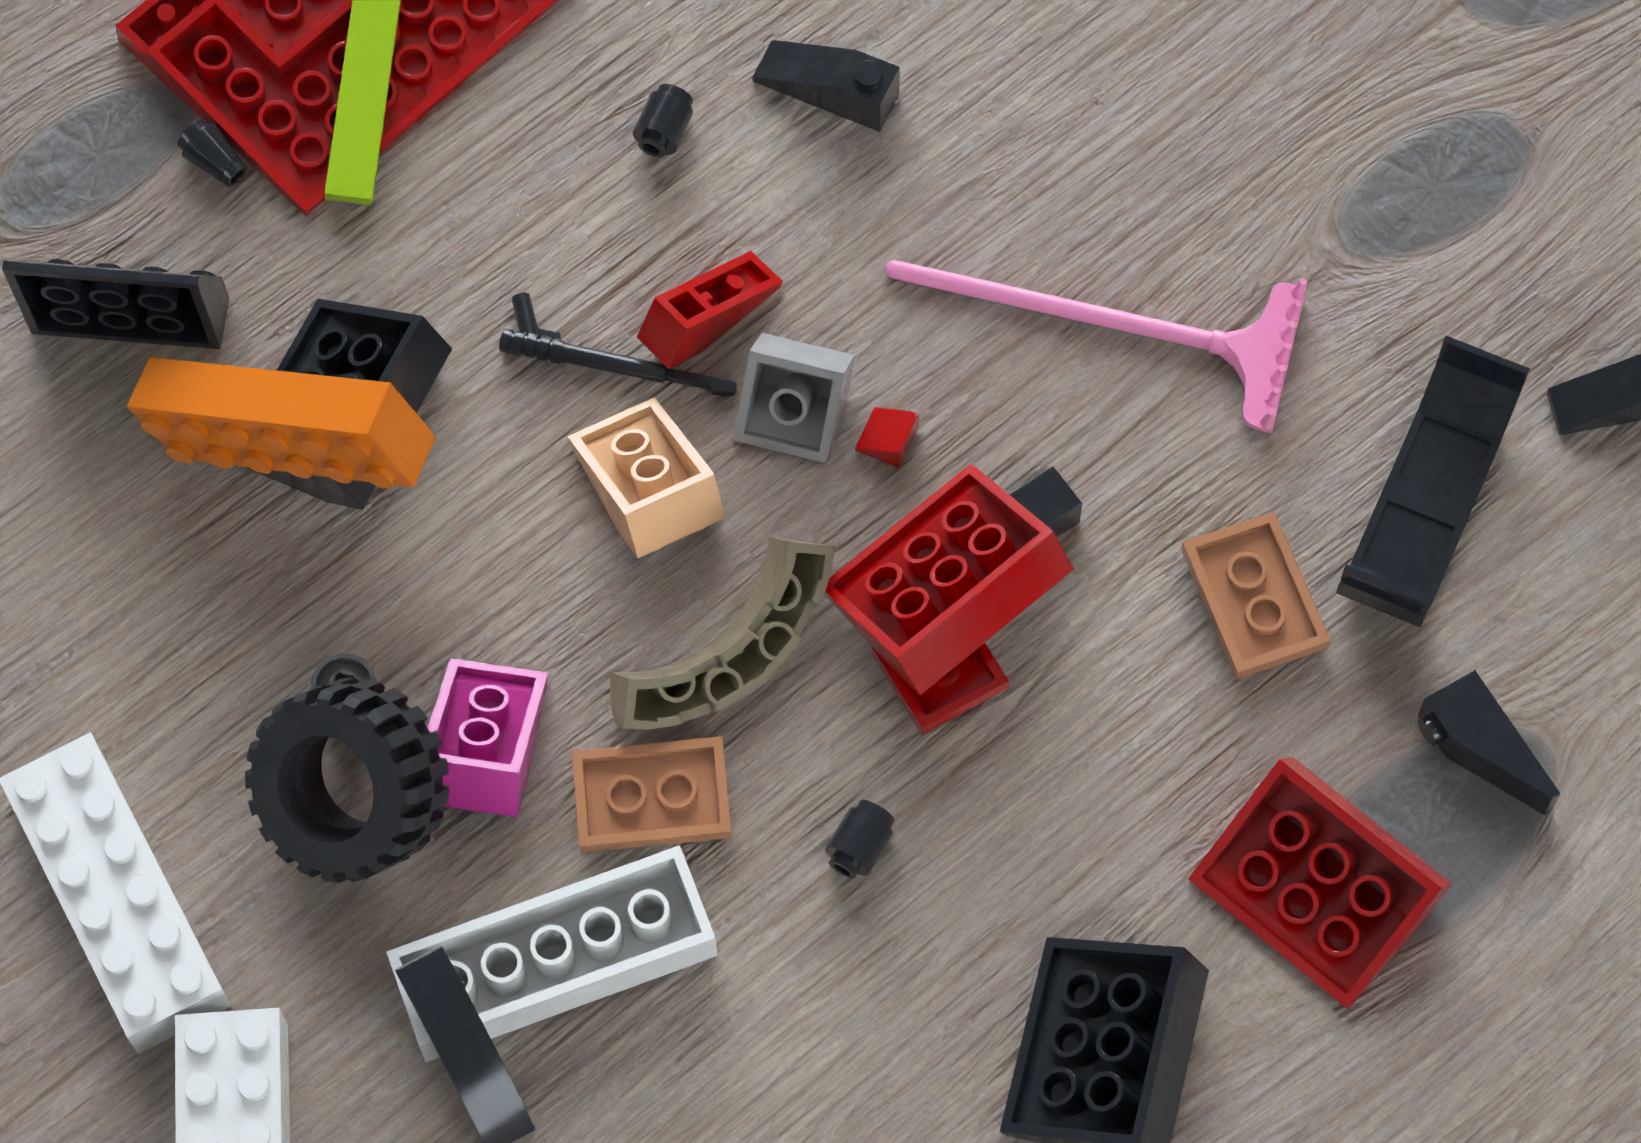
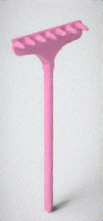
(1257, 352)

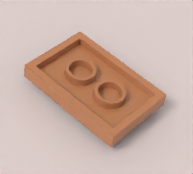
(1255, 595)
(651, 794)

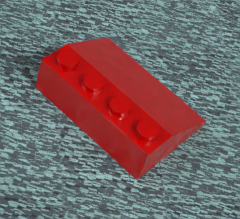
(948, 577)
(1319, 881)

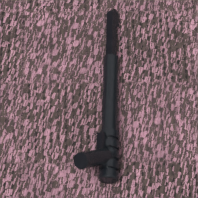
(547, 345)

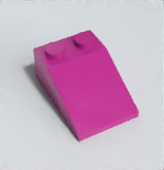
(488, 733)

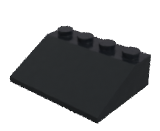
(120, 302)
(362, 345)
(1105, 1043)

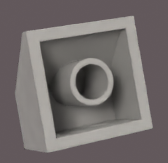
(793, 397)

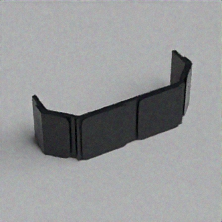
(1434, 482)

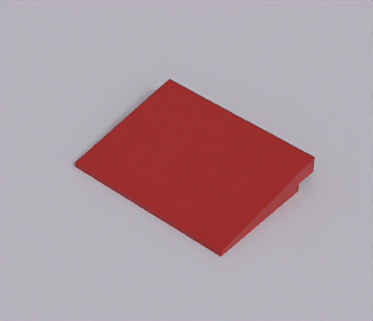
(277, 66)

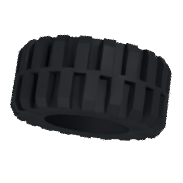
(294, 798)

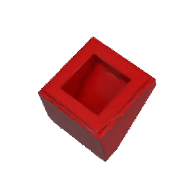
(888, 435)

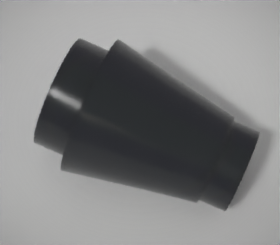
(209, 150)

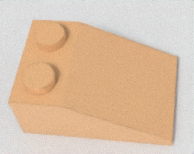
(648, 477)

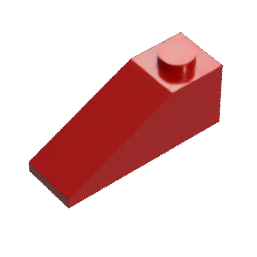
(705, 308)

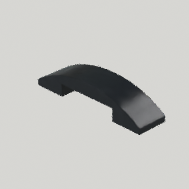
(465, 1048)

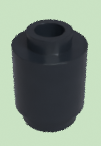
(663, 120)
(860, 839)

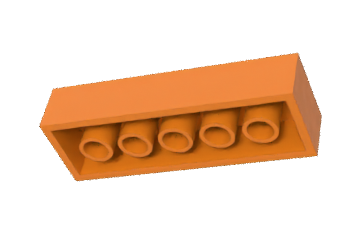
(282, 422)

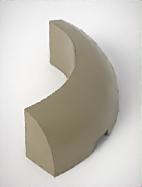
(741, 655)

